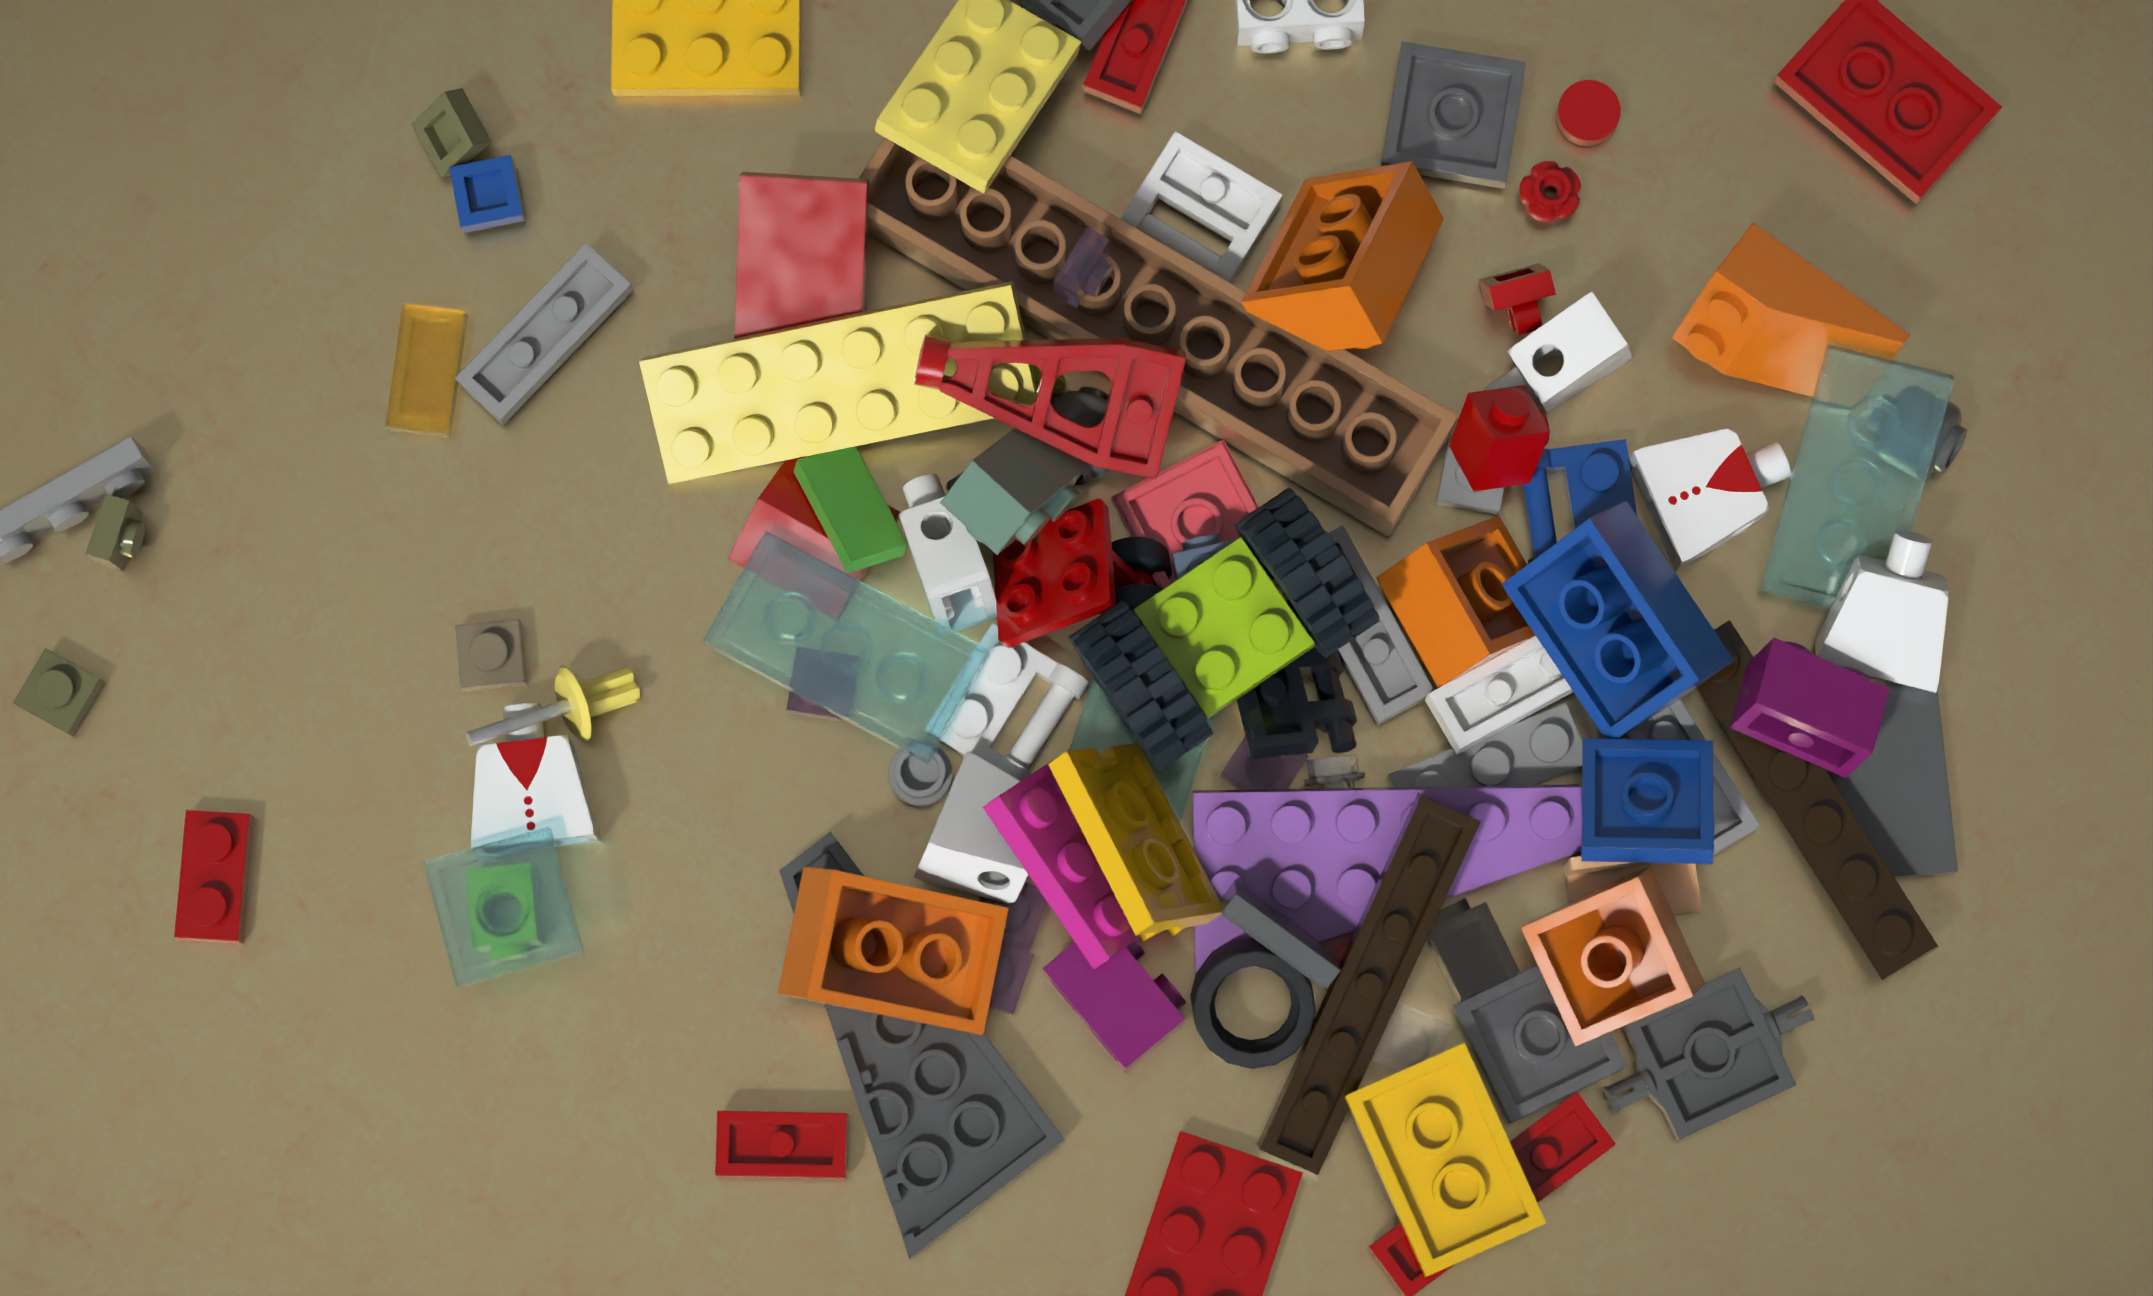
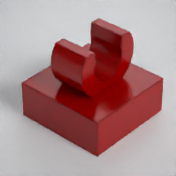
(1518, 293)

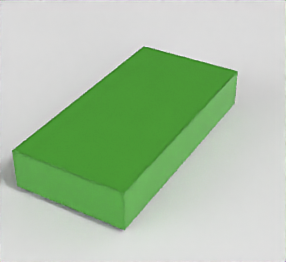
(850, 508)

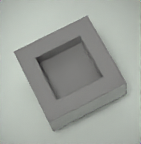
(1457, 493)

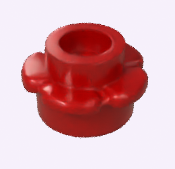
(1550, 208)

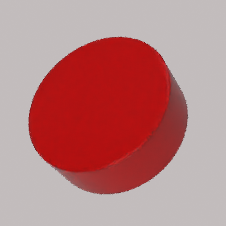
(1588, 112)

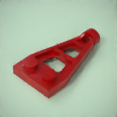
(1137, 409)

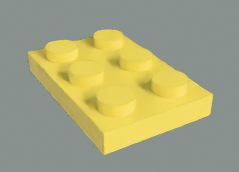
(977, 88)

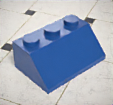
(1617, 621)

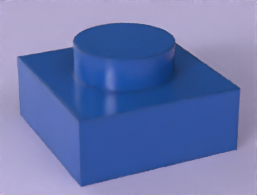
(487, 193)

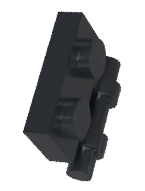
(1282, 720)

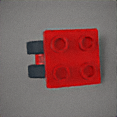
(1072, 574)

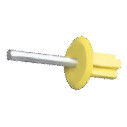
(575, 703)

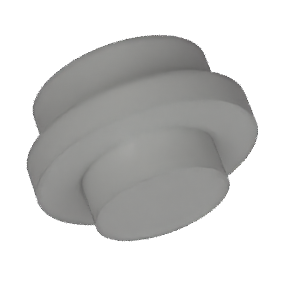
(920, 782)

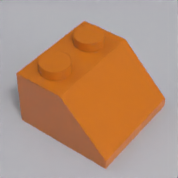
(1455, 600)
(1613, 956)

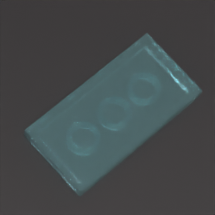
(1855, 470)
(846, 647)

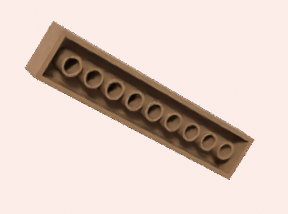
(1259, 388)

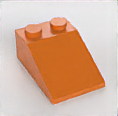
(1775, 313)
(893, 950)

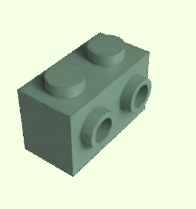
(1014, 490)

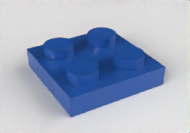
(1647, 801)

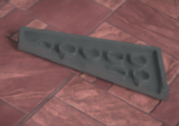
(933, 1100)

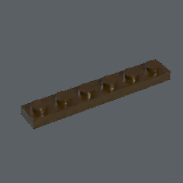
(1824, 831)
(1369, 983)

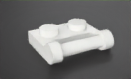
(1210, 194)
(997, 695)

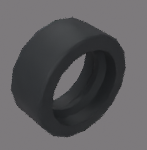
(1238, 1050)

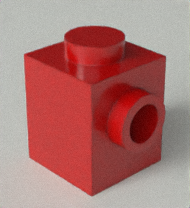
(1499, 438)

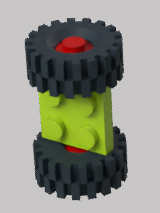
(1225, 627)

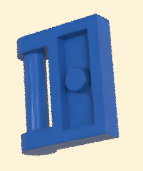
(1595, 481)

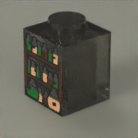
(1470, 949)

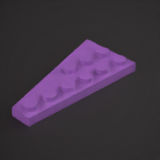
(1324, 848)

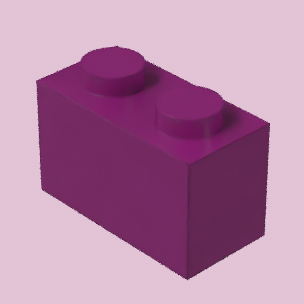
(1810, 707)
(1118, 1001)

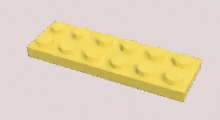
(823, 384)

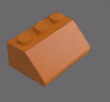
(1346, 256)

